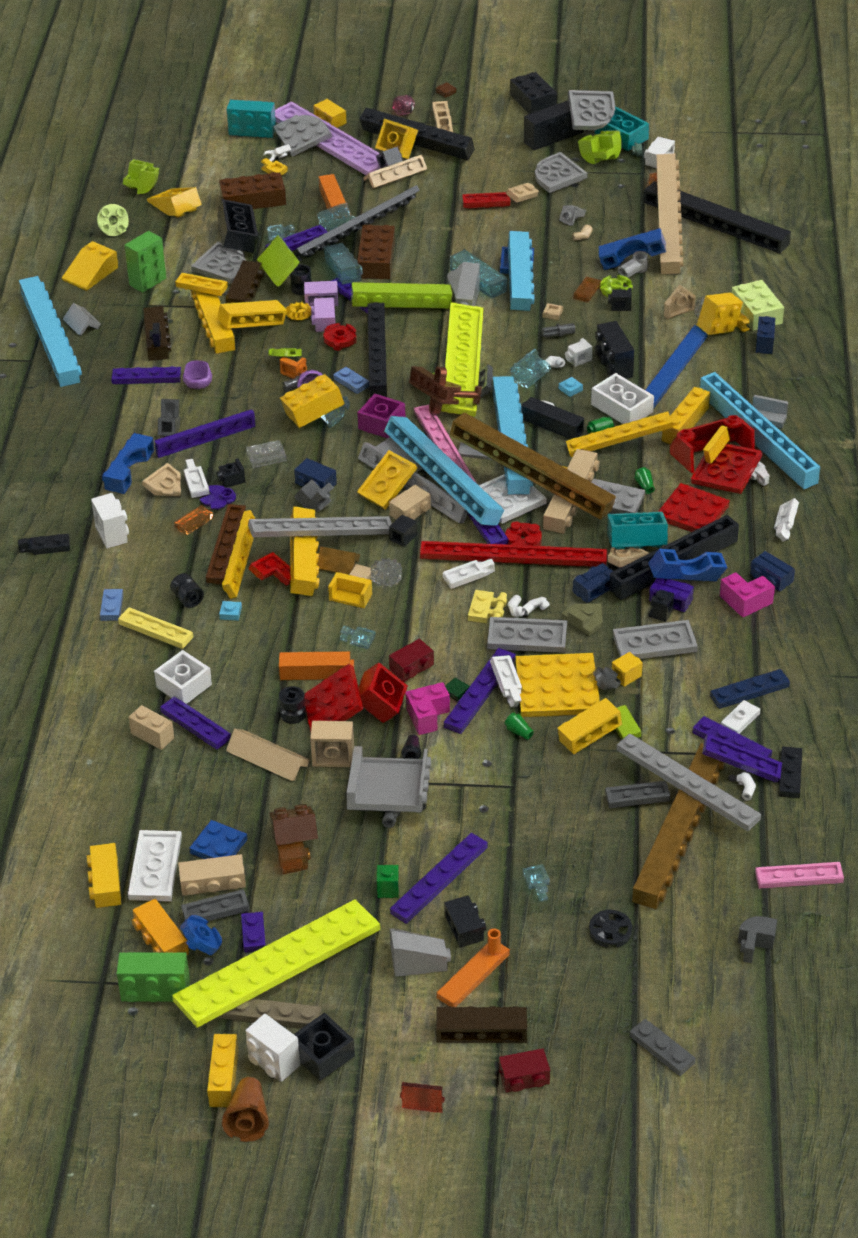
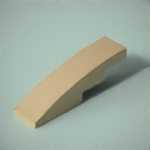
(442, 115)

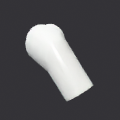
(555, 361)
(746, 780)

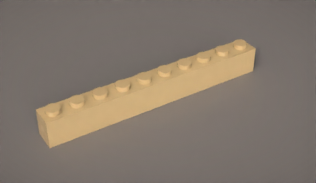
(668, 212)

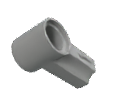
(636, 265)

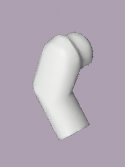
(532, 604)
(513, 606)

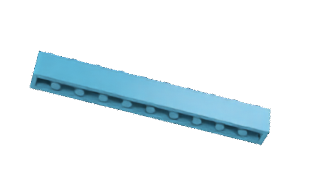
(50, 331)
(511, 424)
(767, 436)
(444, 471)

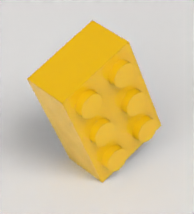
(312, 400)

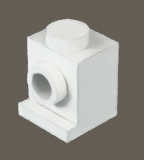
(579, 353)

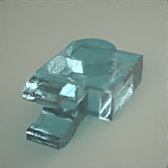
(279, 230)
(360, 637)
(537, 878)

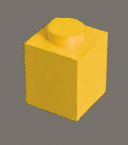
(628, 668)

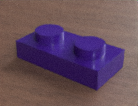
(253, 931)

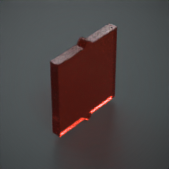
(422, 1097)

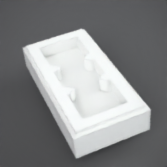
(741, 717)

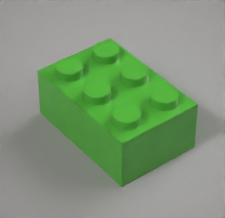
(145, 261)
(151, 975)

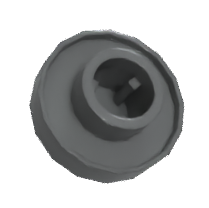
(606, 678)

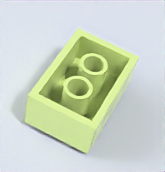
(757, 302)

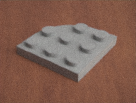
(590, 109)
(302, 132)
(558, 172)
(219, 263)

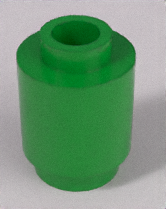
(599, 424)

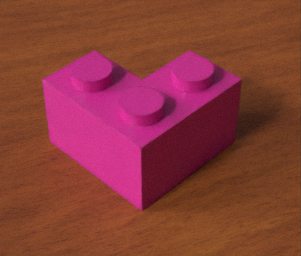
(744, 596)
(425, 705)

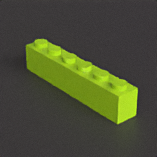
(402, 295)

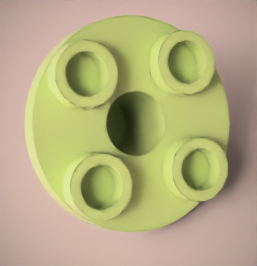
(112, 220)

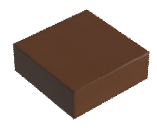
(446, 90)

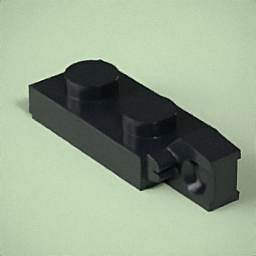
(45, 544)

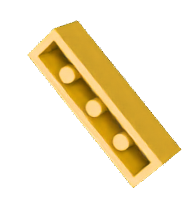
(251, 314)
(687, 413)

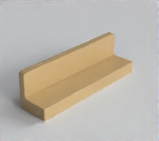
(396, 171)
(266, 754)

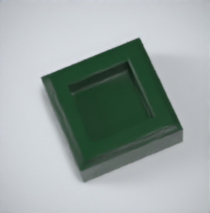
(456, 688)

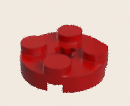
(339, 336)
(531, 532)

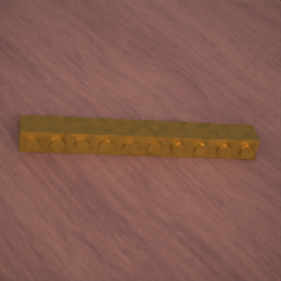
(532, 466)
(673, 837)

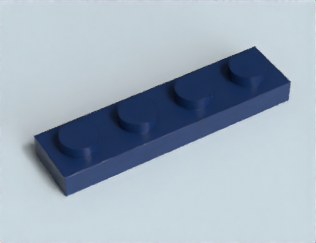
(749, 688)

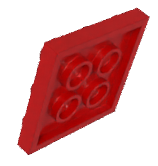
(729, 470)
(693, 508)
(334, 697)

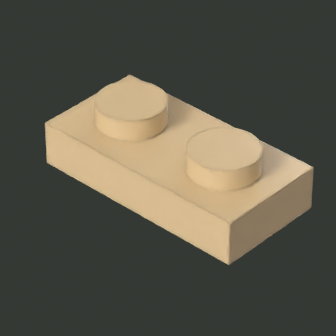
(522, 192)

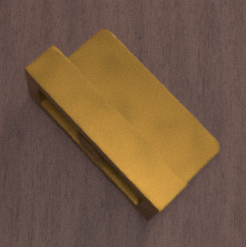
(337, 560)

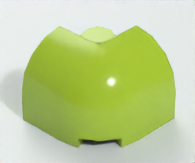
(600, 146)
(141, 176)

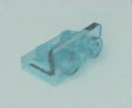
(335, 216)
(529, 369)

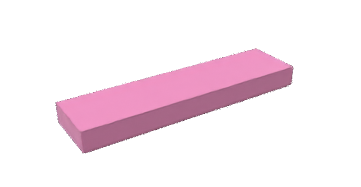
(799, 875)

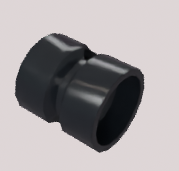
(298, 276)
(187, 590)
(292, 704)

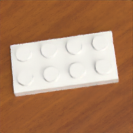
(155, 865)

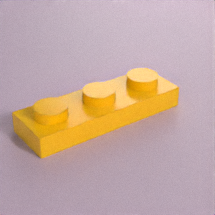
(201, 284)

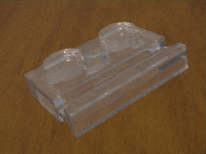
(266, 453)

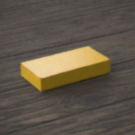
(716, 444)

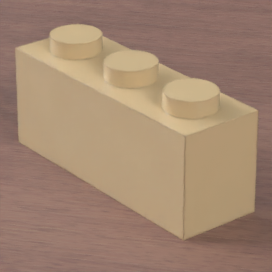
(212, 875)

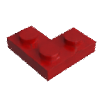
(271, 565)

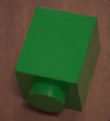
(388, 881)

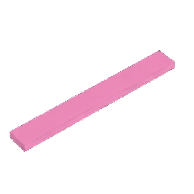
(439, 436)

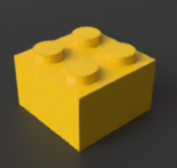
(396, 135)
(719, 313)

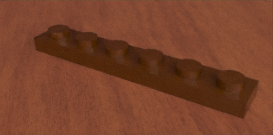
(224, 544)

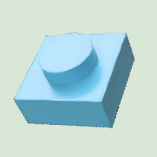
(570, 386)
(230, 610)

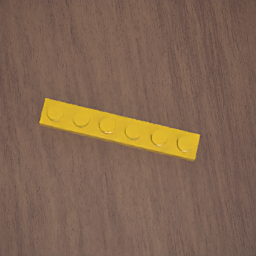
(620, 433)
(239, 557)

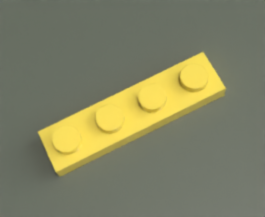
(155, 628)

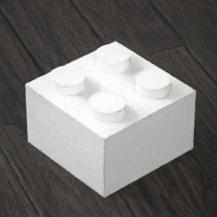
(110, 520)
(183, 677)
(272, 1047)

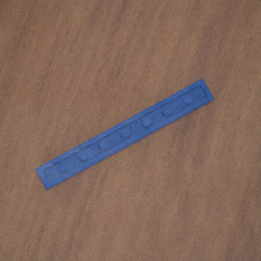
(676, 363)

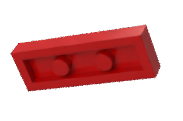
(485, 200)

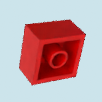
(381, 692)

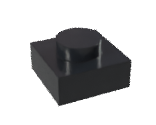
(155, 335)

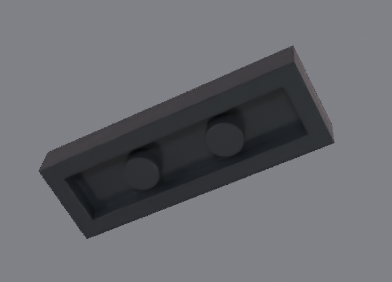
(790, 772)

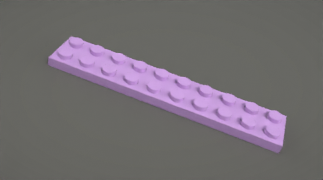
(339, 145)

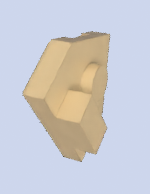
(679, 302)
(164, 481)
(622, 557)

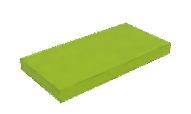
(278, 261)

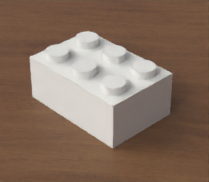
(622, 399)

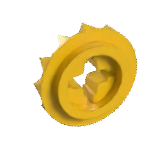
(303, 313)

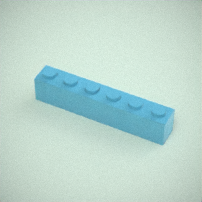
(520, 271)

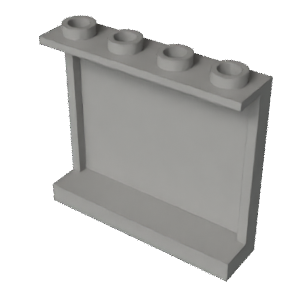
(388, 783)

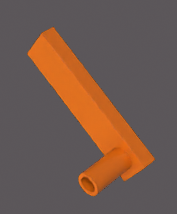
(474, 971)

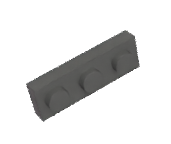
(637, 794)
(217, 906)
(662, 1047)

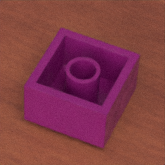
(377, 412)

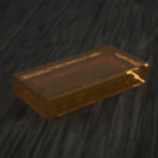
(587, 289)
(194, 519)

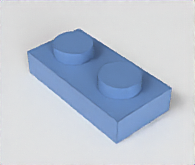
(351, 380)
(111, 604)

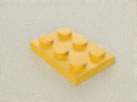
(387, 479)

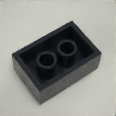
(532, 92)
(614, 349)

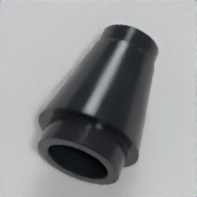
(411, 748)

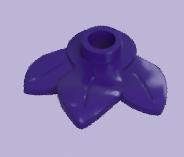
(218, 497)

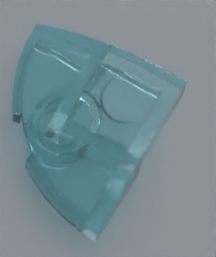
(336, 415)

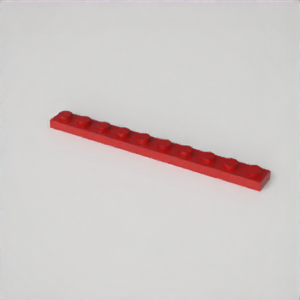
(513, 553)

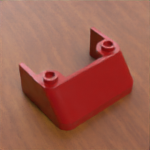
(696, 438)

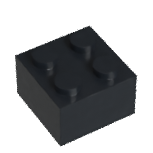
(324, 1046)

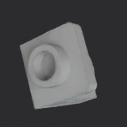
(570, 213)

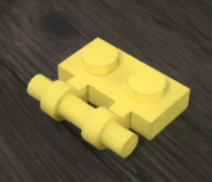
(481, 606)

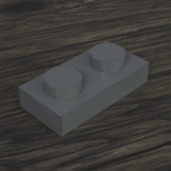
(485, 379)

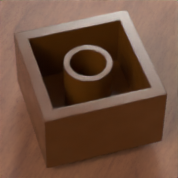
(293, 824)

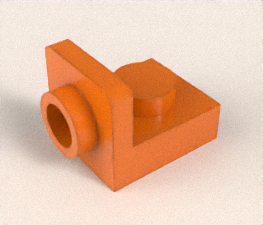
(292, 368)

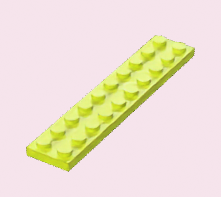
(463, 354)
(275, 963)

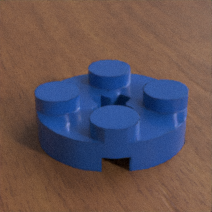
(200, 935)

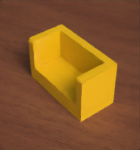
(330, 113)
(350, 590)

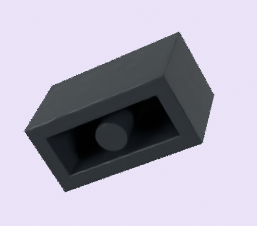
(464, 921)

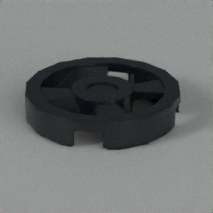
(610, 928)

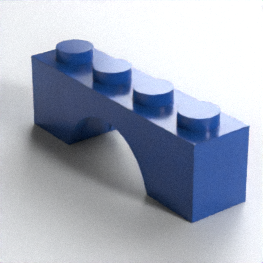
(615, 252)
(118, 476)
(703, 568)

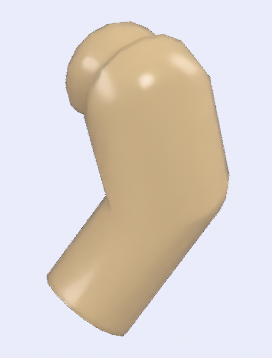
(584, 234)

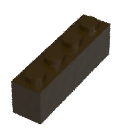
(245, 282)
(157, 315)
(481, 1024)

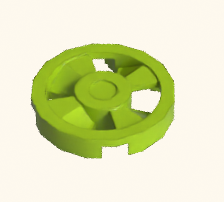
(609, 283)
(285, 352)

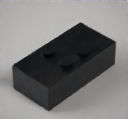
(549, 126)
(237, 226)

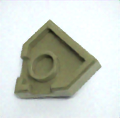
(584, 617)

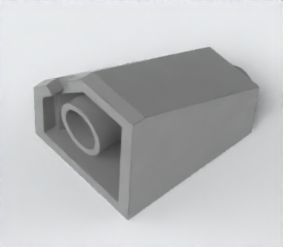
(465, 283)
(417, 953)

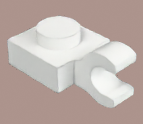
(280, 151)

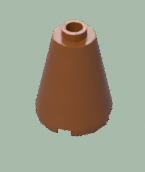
(246, 1112)

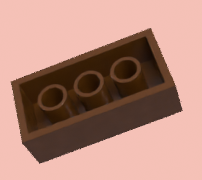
(256, 190)
(376, 251)

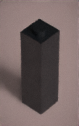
(552, 418)

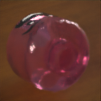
(403, 105)

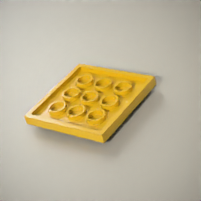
(556, 684)

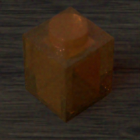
(293, 857)

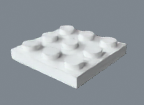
(513, 504)

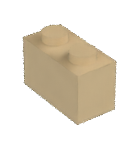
(410, 503)
(151, 727)

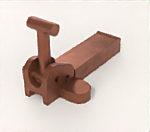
(439, 389)

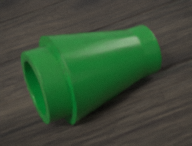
(644, 479)
(517, 725)

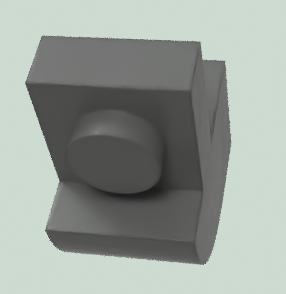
(170, 420)
(314, 497)
(756, 932)

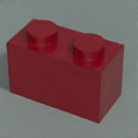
(411, 660)
(524, 1070)

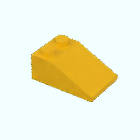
(176, 201)
(91, 266)

